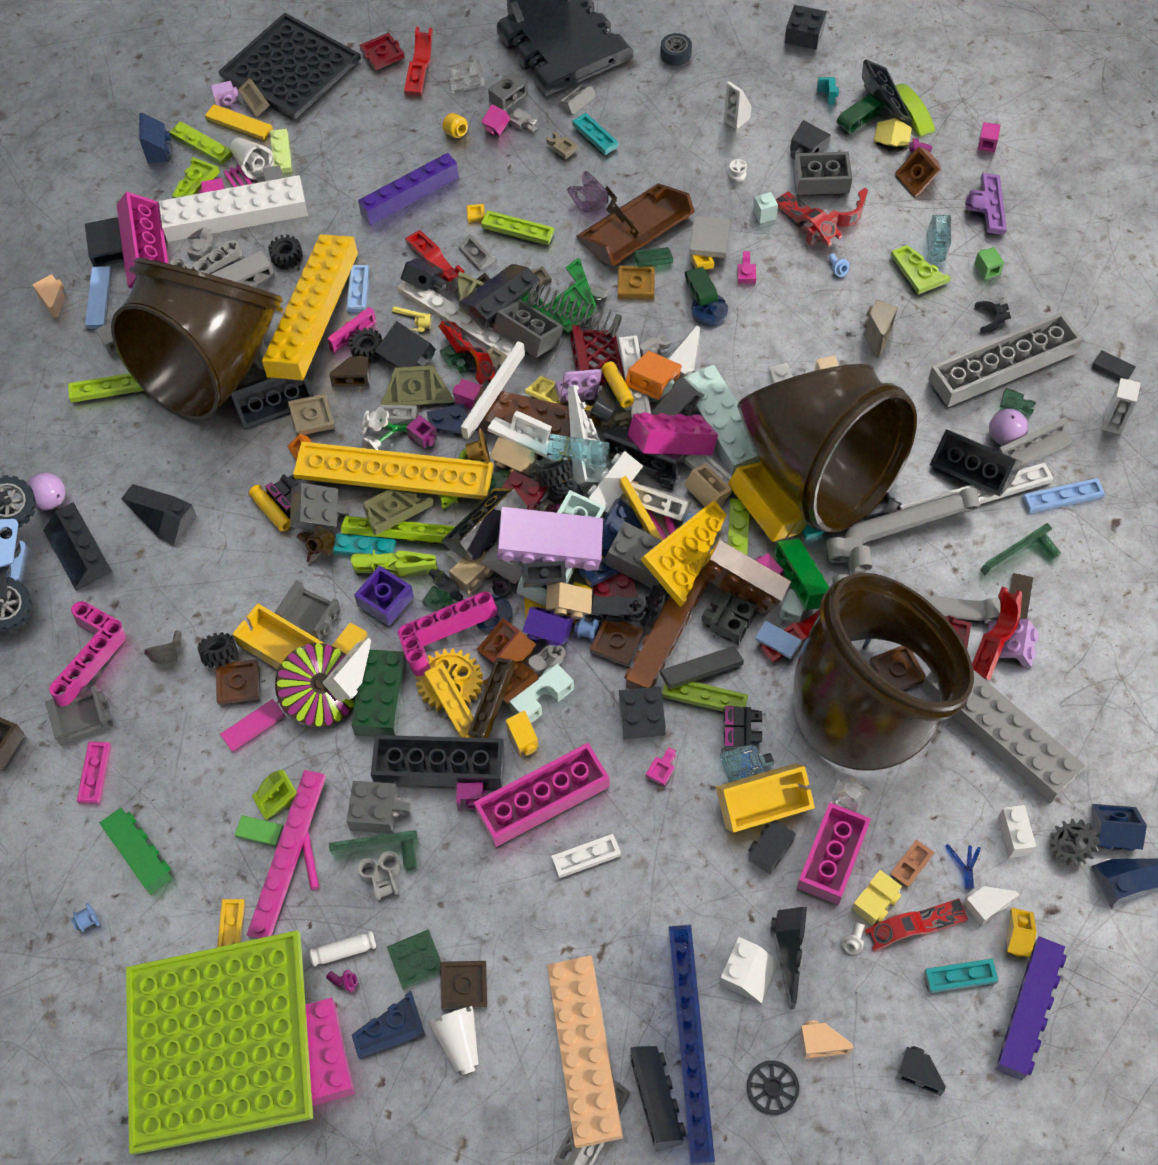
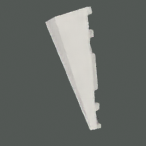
(582, 428)

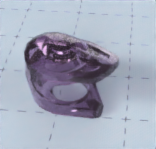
(592, 190)

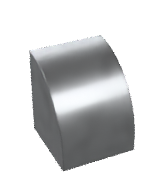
(272, 173)

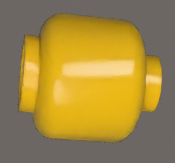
(455, 125)

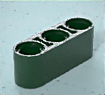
(860, 113)
(701, 286)

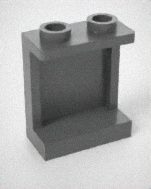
(308, 610)
(79, 718)

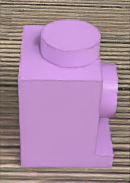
(224, 93)

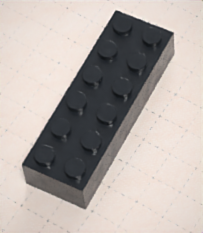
(437, 760)

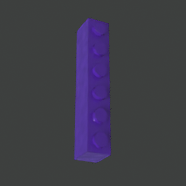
(408, 188)
(1030, 1009)

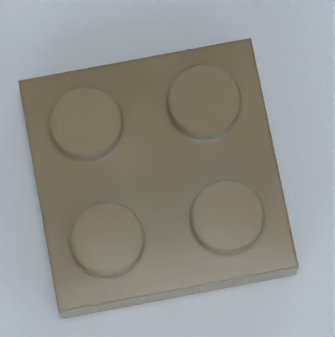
(311, 414)

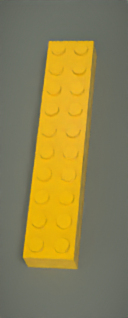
(310, 307)

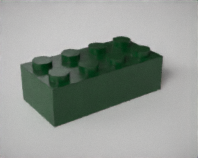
(380, 694)

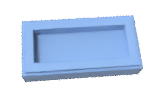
(778, 640)

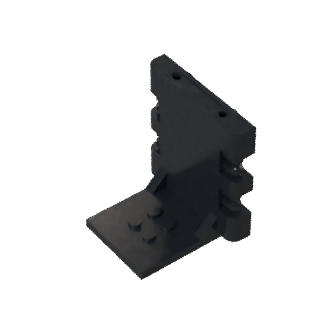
(561, 41)

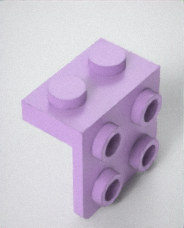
(586, 380)
(1021, 643)

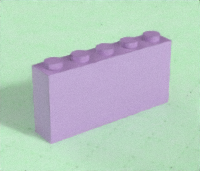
(550, 537)

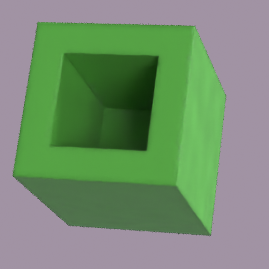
(989, 263)

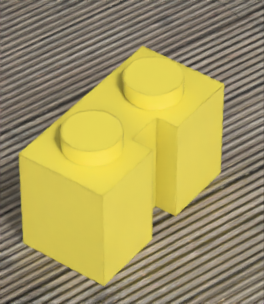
(876, 898)

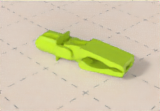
(398, 563)

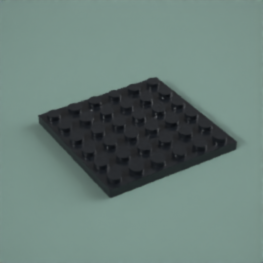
(291, 64)

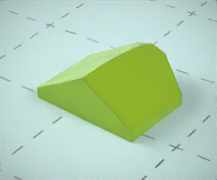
(274, 794)

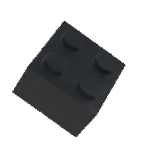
(805, 27)
(642, 712)

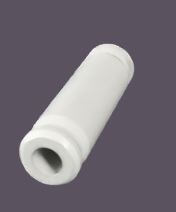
(342, 948)

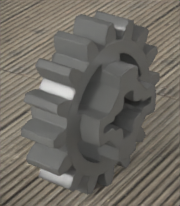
(1083, 835)

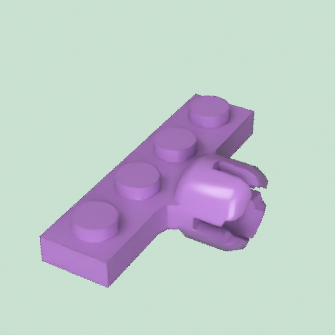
(989, 202)

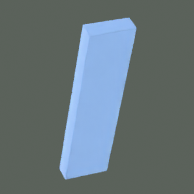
(98, 297)
(1063, 495)

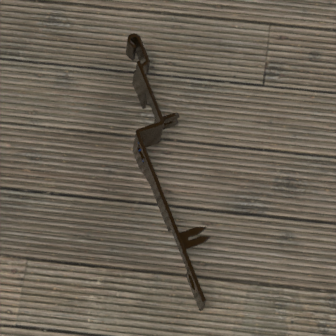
(619, 213)

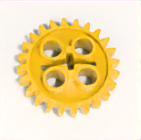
(466, 685)

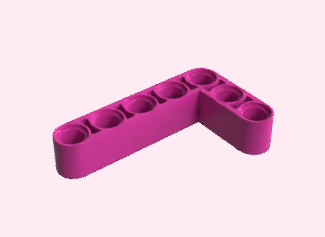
(440, 625)
(91, 652)

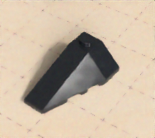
(880, 84)
(160, 512)
(788, 937)

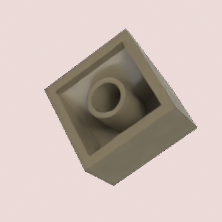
(879, 325)

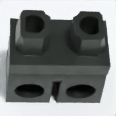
(731, 617)

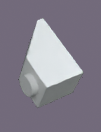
(988, 902)

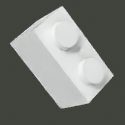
(1017, 831)

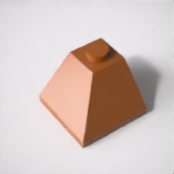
(918, 170)
(506, 642)

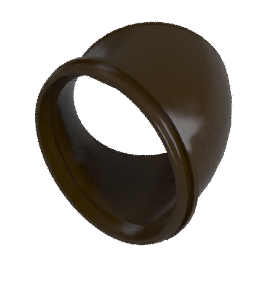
(190, 335)
(832, 440)
(848, 707)

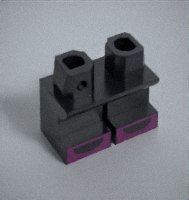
(281, 492)
(741, 717)

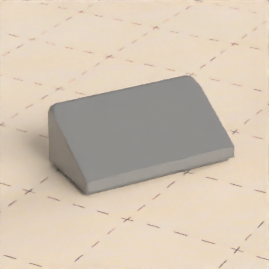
(577, 99)
(477, 252)

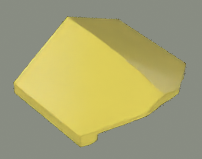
(893, 133)
(544, 390)

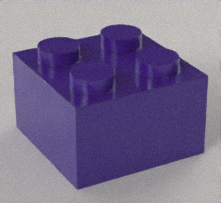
(384, 595)
(546, 625)

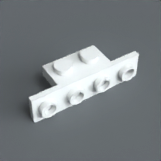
(524, 432)

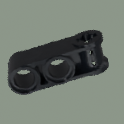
(604, 403)
(616, 609)

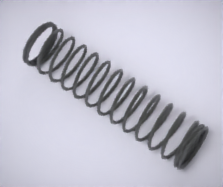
(613, 329)

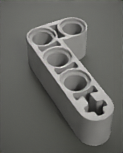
(215, 260)

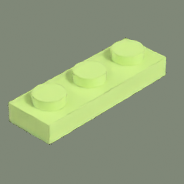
(281, 149)

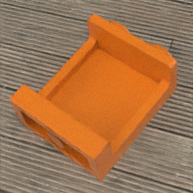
(652, 374)

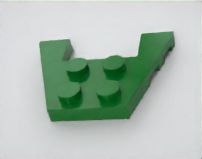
(578, 290)

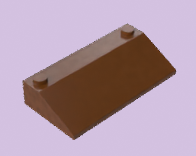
(653, 214)

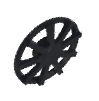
(653, 605)
(773, 1087)

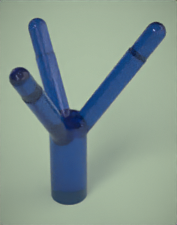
(968, 869)

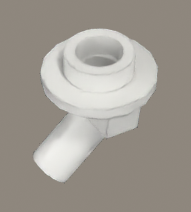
(852, 943)

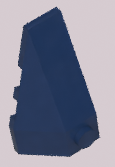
(1127, 878)

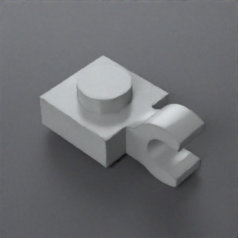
(521, 120)
(201, 247)
(654, 344)

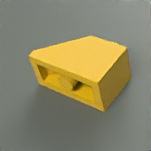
(522, 734)
(1021, 932)

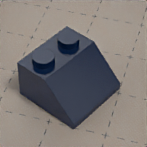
(154, 139)
(1119, 826)

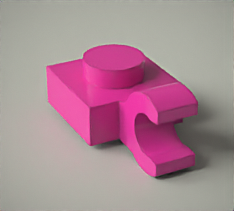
(746, 272)
(661, 768)

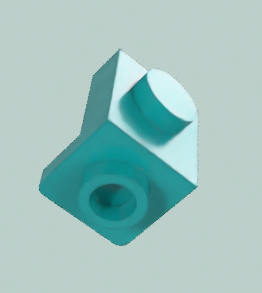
(828, 85)

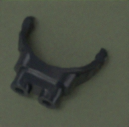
(1000, 318)
(562, 489)
(892, 506)
(445, 583)

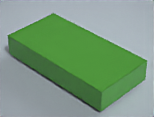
(259, 831)

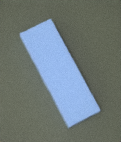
(358, 288)

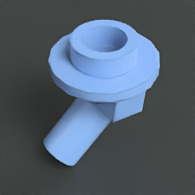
(839, 267)

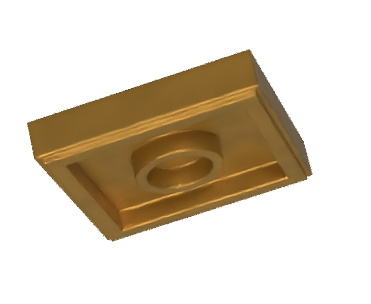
(636, 282)

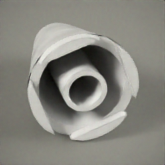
(251, 157)
(457, 1038)

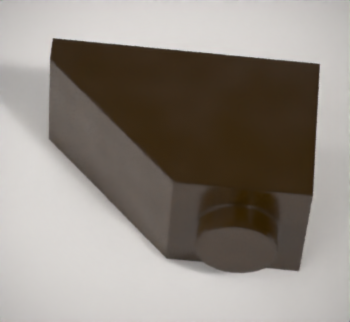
(351, 372)

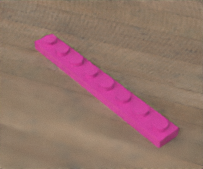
(286, 855)

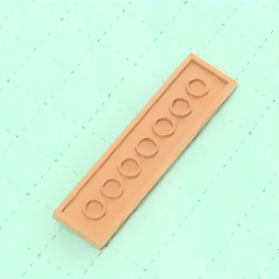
(584, 1052)

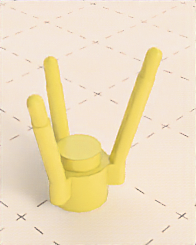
(422, 320)

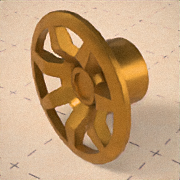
(478, 449)

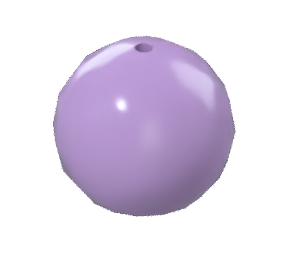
(1008, 426)
(48, 491)

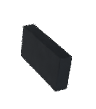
(1113, 366)

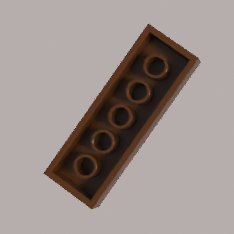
(544, 411)

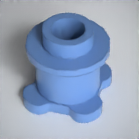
(587, 628)
(85, 918)

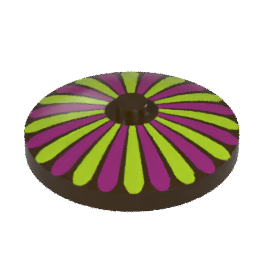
(301, 686)

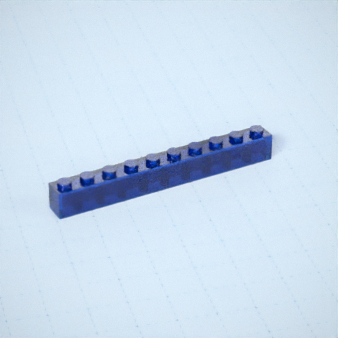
(690, 1046)

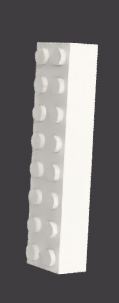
(233, 208)

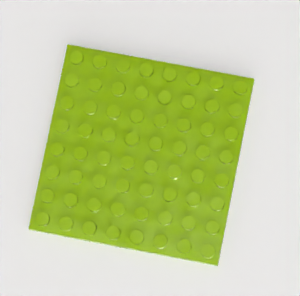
(217, 1043)

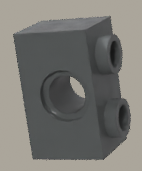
(507, 91)

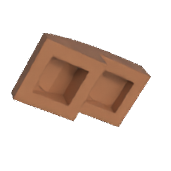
(912, 863)

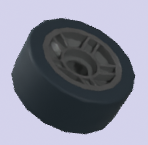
(676, 49)

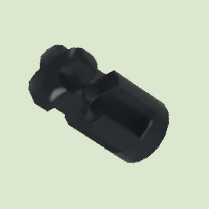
(667, 480)

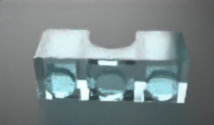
(590, 451)

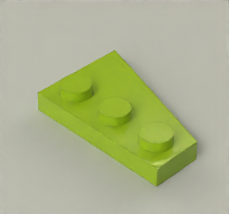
(194, 175)
(918, 271)

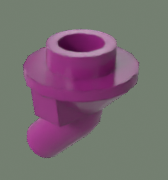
(915, 144)
(347, 980)

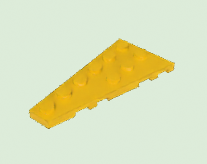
(683, 553)

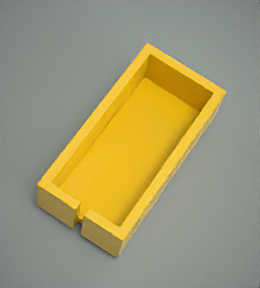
(766, 502)
(270, 636)
(764, 797)

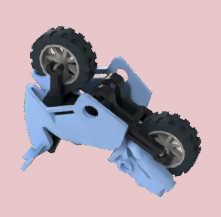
(11, 547)

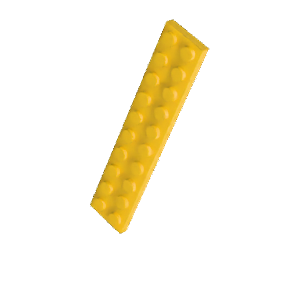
(393, 470)

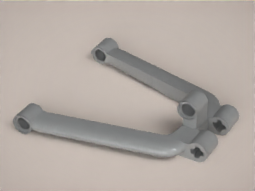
(860, 561)

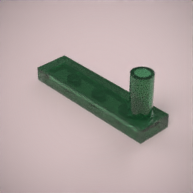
(1039, 535)
(405, 839)

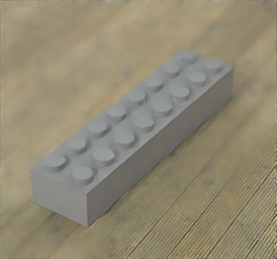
(1005, 359)
(1014, 738)

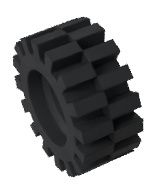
(283, 244)
(365, 337)
(554, 473)
(217, 650)

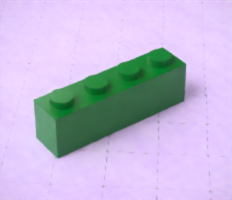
(802, 572)
(135, 850)

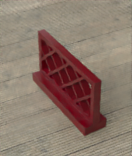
(582, 357)

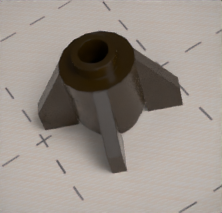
(318, 542)

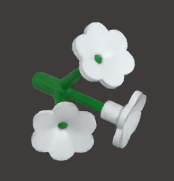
(379, 420)

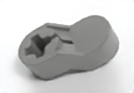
(546, 658)

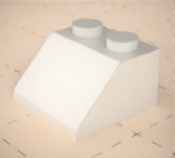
(749, 970)

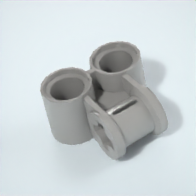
(382, 877)

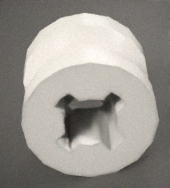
(737, 170)

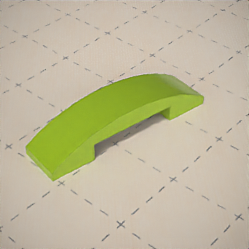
(920, 116)

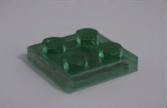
(415, 959)

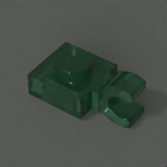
(451, 358)
(438, 599)

